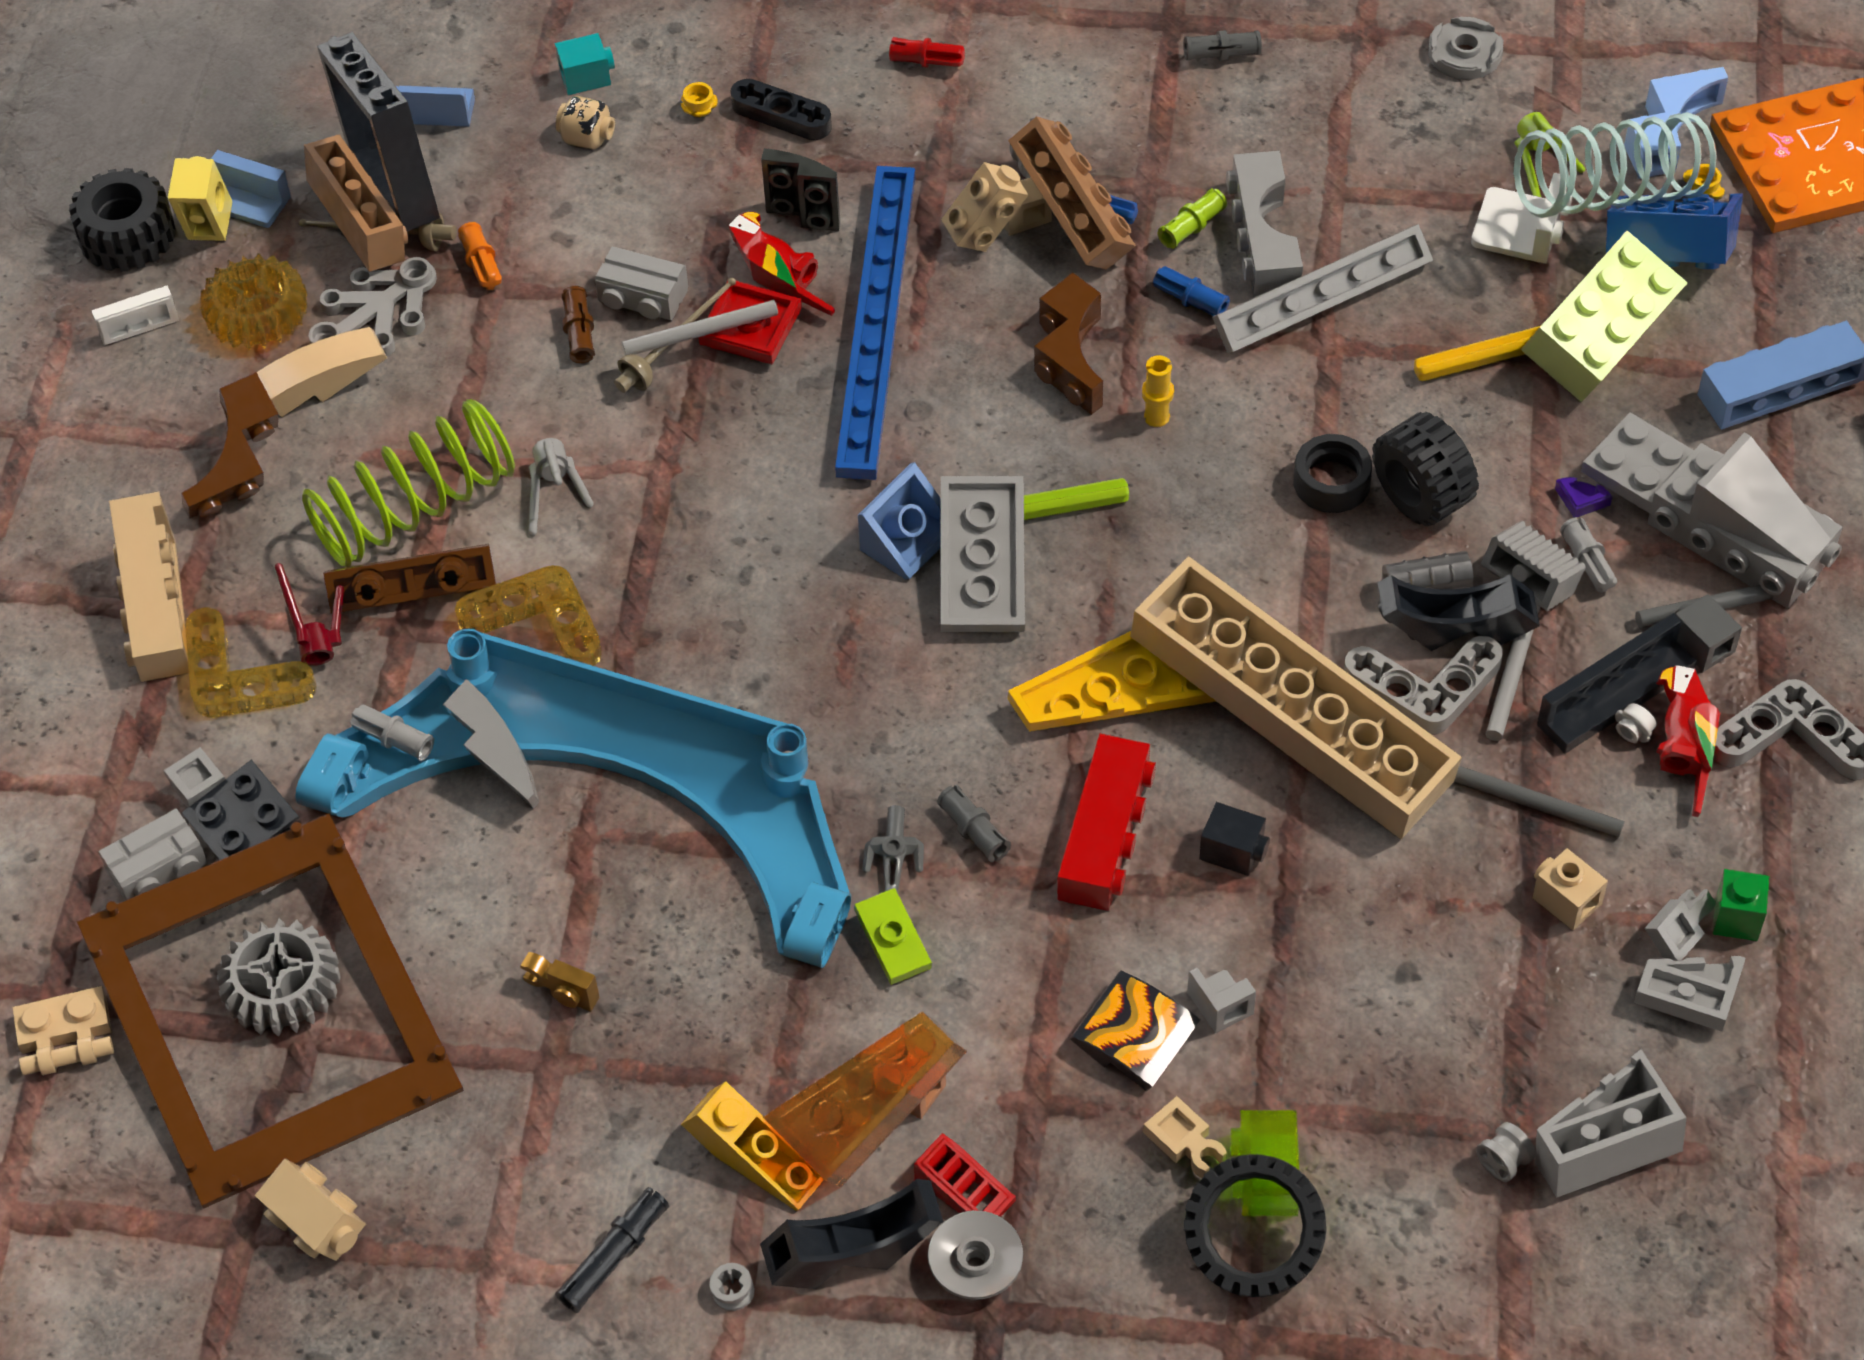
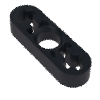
(804, 119)

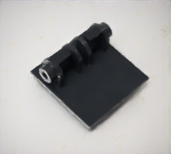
(240, 812)

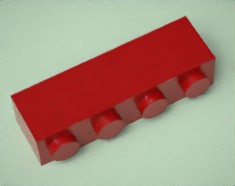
(1104, 822)

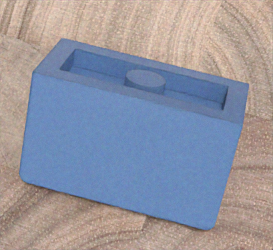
(439, 105)
(255, 188)

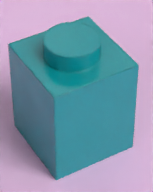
(584, 63)

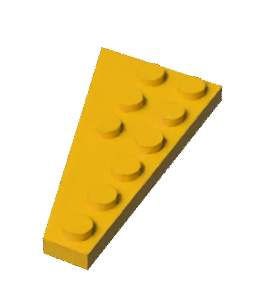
(1102, 685)

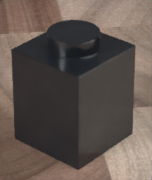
(1233, 839)

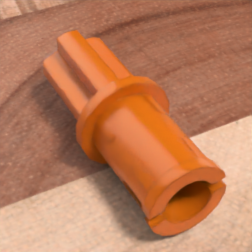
(479, 255)

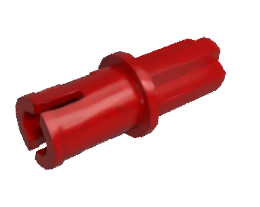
(926, 52)

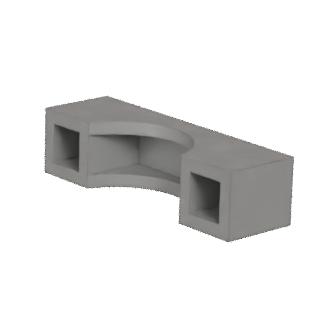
(1258, 189)

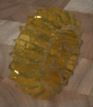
(258, 311)

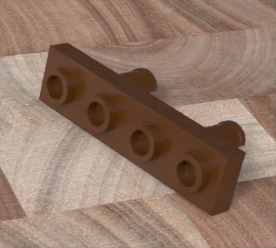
(412, 577)

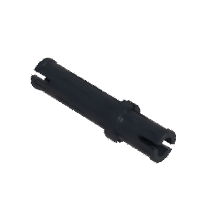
(620, 1240)

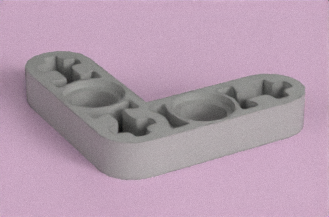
(1426, 695)
(1788, 718)

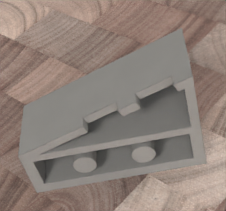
(1611, 1130)

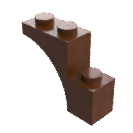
(1067, 316)
(237, 471)

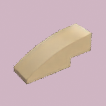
(321, 368)

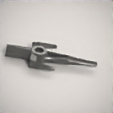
(894, 847)

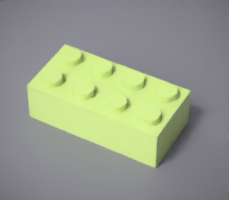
(1604, 316)

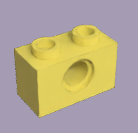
(200, 199)

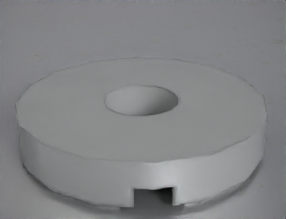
(1461, 63)

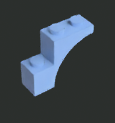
(1675, 95)

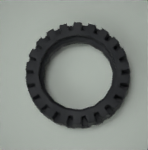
(1198, 1234)

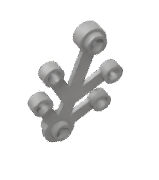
(412, 279)

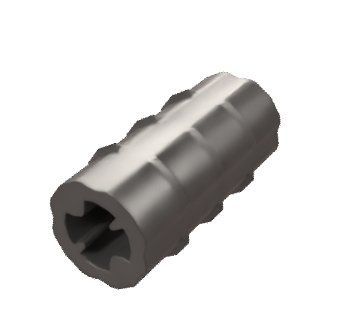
(1434, 572)

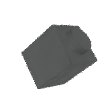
(1707, 631)

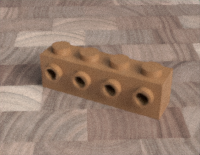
(1072, 192)
(355, 203)

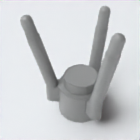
(551, 464)

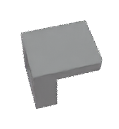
(1221, 998)

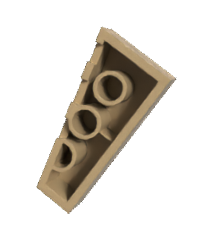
(149, 587)

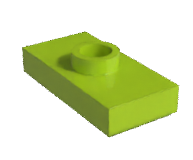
(892, 936)

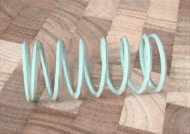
(1665, 139)

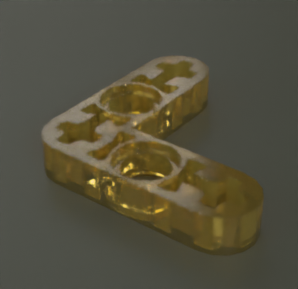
(548, 602)
(221, 679)

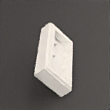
(135, 315)

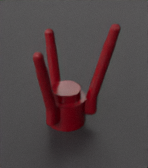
(313, 639)

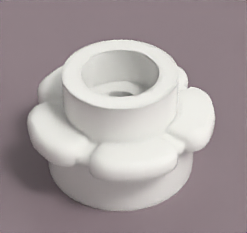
(1635, 723)

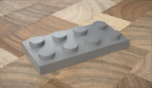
(982, 554)

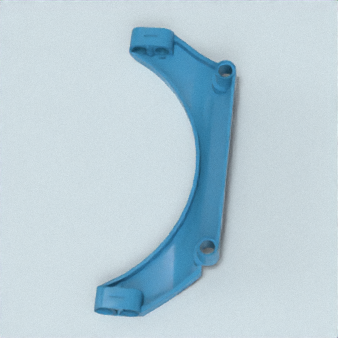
(689, 747)

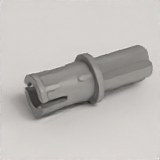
(1590, 552)
(392, 732)

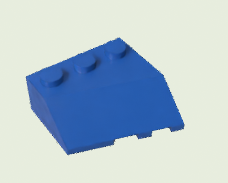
(1680, 231)

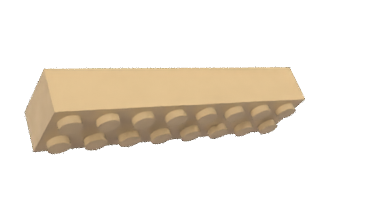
(1295, 697)

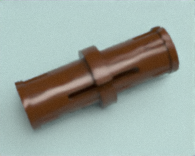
(578, 324)

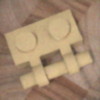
(62, 1021)

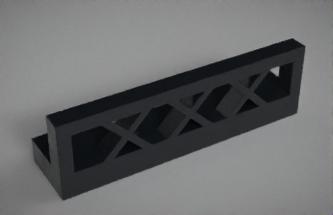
(1622, 677)

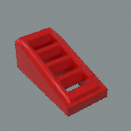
(958, 1159)

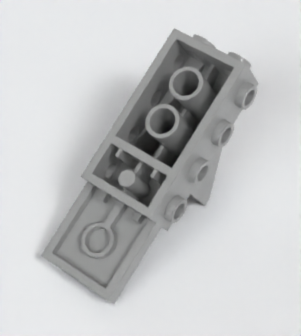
(1720, 506)

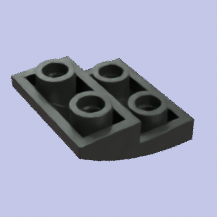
(801, 188)

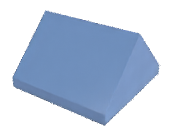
(902, 523)

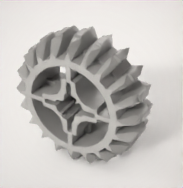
(299, 986)

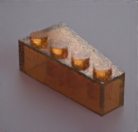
(866, 1098)

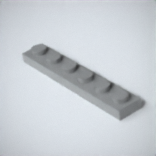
(1322, 288)

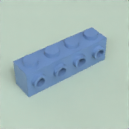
(1782, 374)

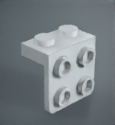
(1512, 230)

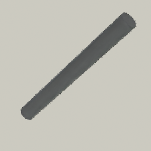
(1725, 600)
(1539, 801)

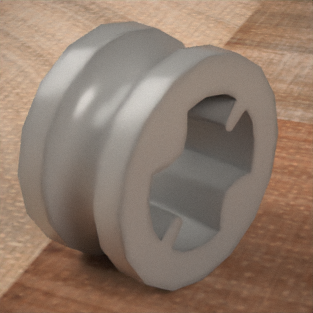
(732, 1301)

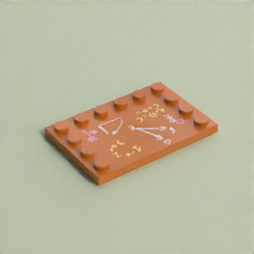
(1799, 153)

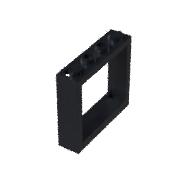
(379, 133)

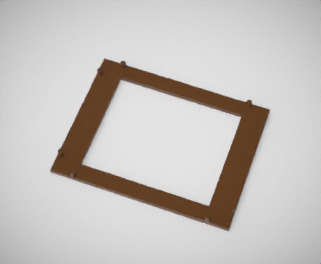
(321, 1127)

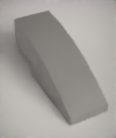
(492, 741)

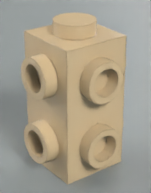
(984, 206)
(308, 1208)

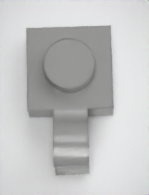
(1676, 925)

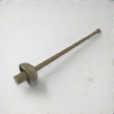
(433, 230)
(637, 370)

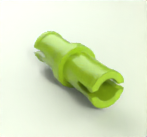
(1192, 218)

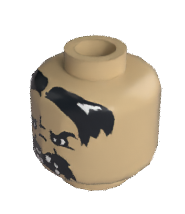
(584, 122)

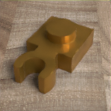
(567, 983)

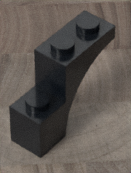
(1439, 616)
(872, 1237)

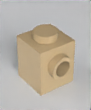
(1569, 888)

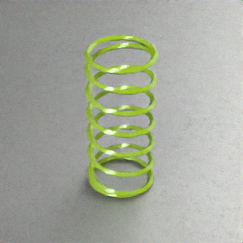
(342, 552)

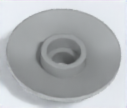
(971, 1236)

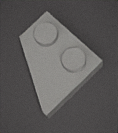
(1690, 989)

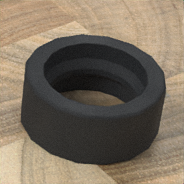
(1330, 497)

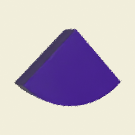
(1582, 497)

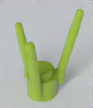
(1530, 123)

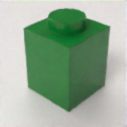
(1741, 905)

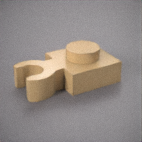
(1181, 1133)

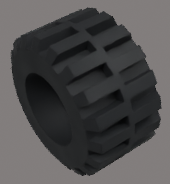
(122, 219)
(1425, 468)

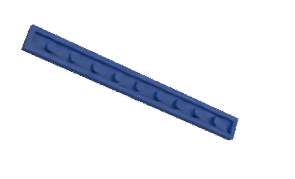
(875, 324)

